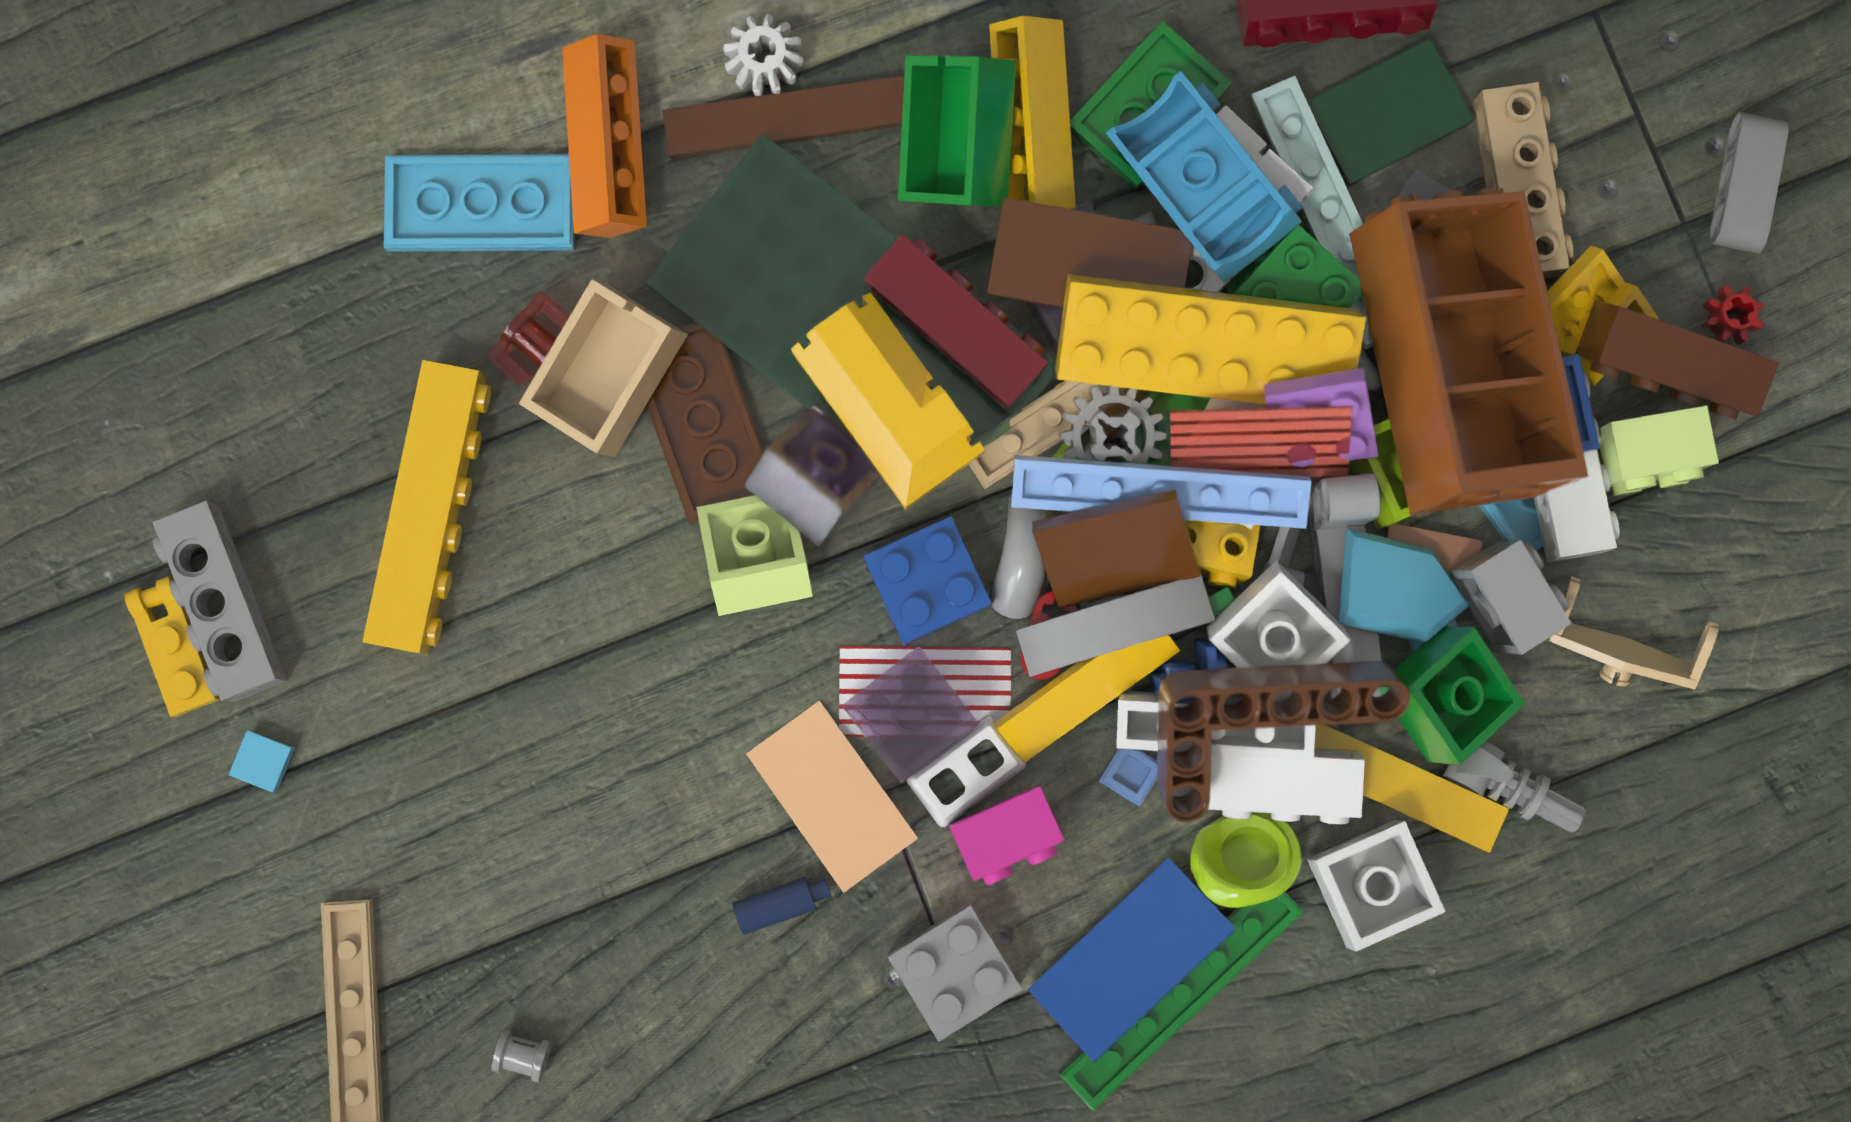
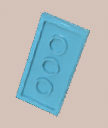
(478, 203)

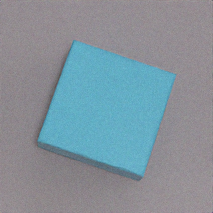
(261, 761)

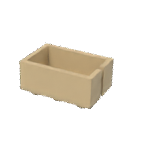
(603, 369)

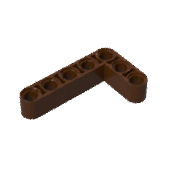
(1259, 710)

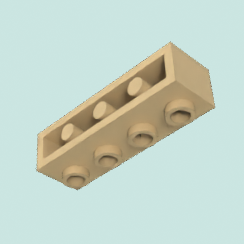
(1521, 158)

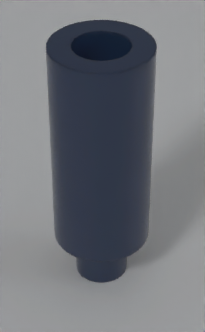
(779, 904)

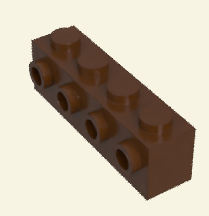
(1675, 358)

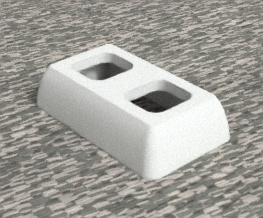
(976, 786)

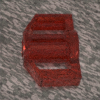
(528, 337)

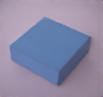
(1130, 774)

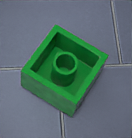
(1455, 695)

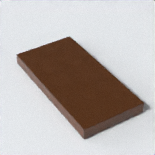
(1045, 243)
(704, 424)

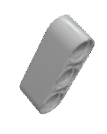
(1748, 182)

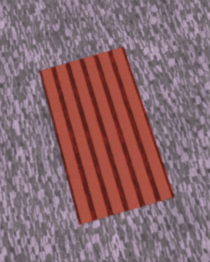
(1264, 440)

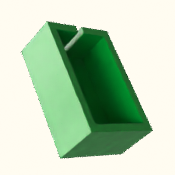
(956, 130)

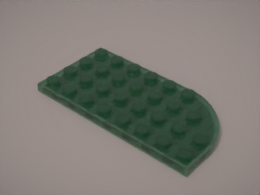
(781, 257)

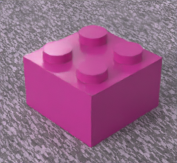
(1007, 834)

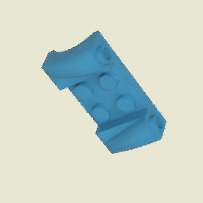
(1206, 178)

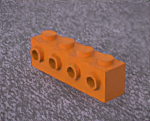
(604, 136)

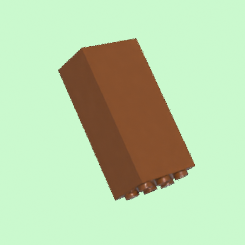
(1467, 350)

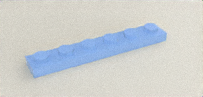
(1202, 492)

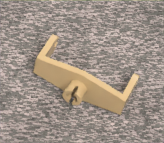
(1630, 656)

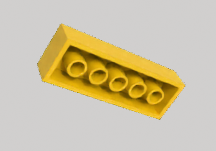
(1198, 339)

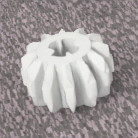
(750, 44)

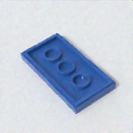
(1131, 960)

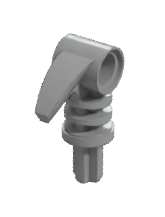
(1487, 770)

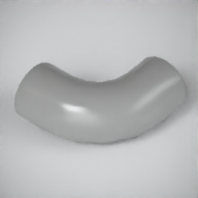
(1020, 566)

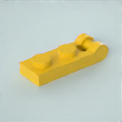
(172, 657)

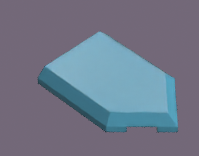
(1396, 588)

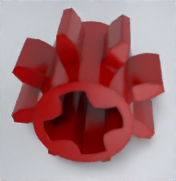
(1745, 308)

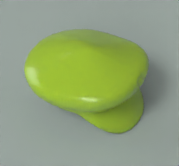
(1245, 859)

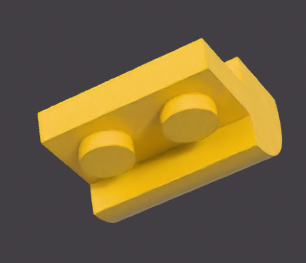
(1574, 293)

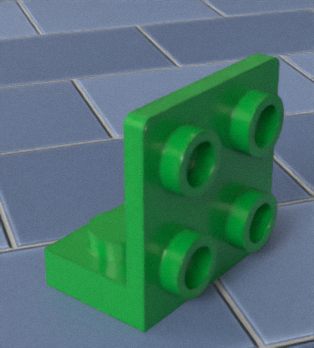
(1298, 272)

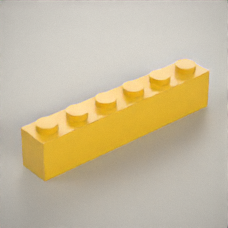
(426, 508)

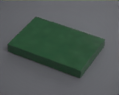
(1389, 112)

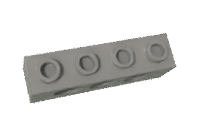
(258, 663)

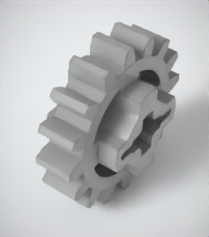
(1128, 419)

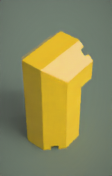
(886, 401)

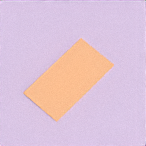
(831, 796)

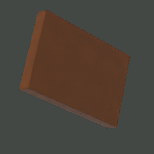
(1116, 548)

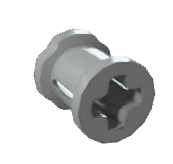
(521, 1056)

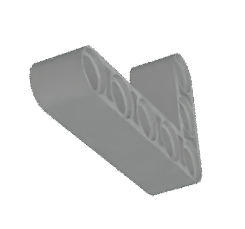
(1334, 508)

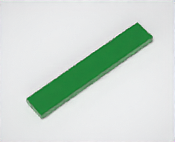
(1255, 930)

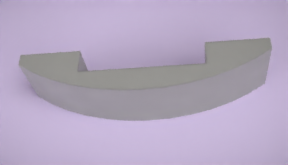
(1115, 625)

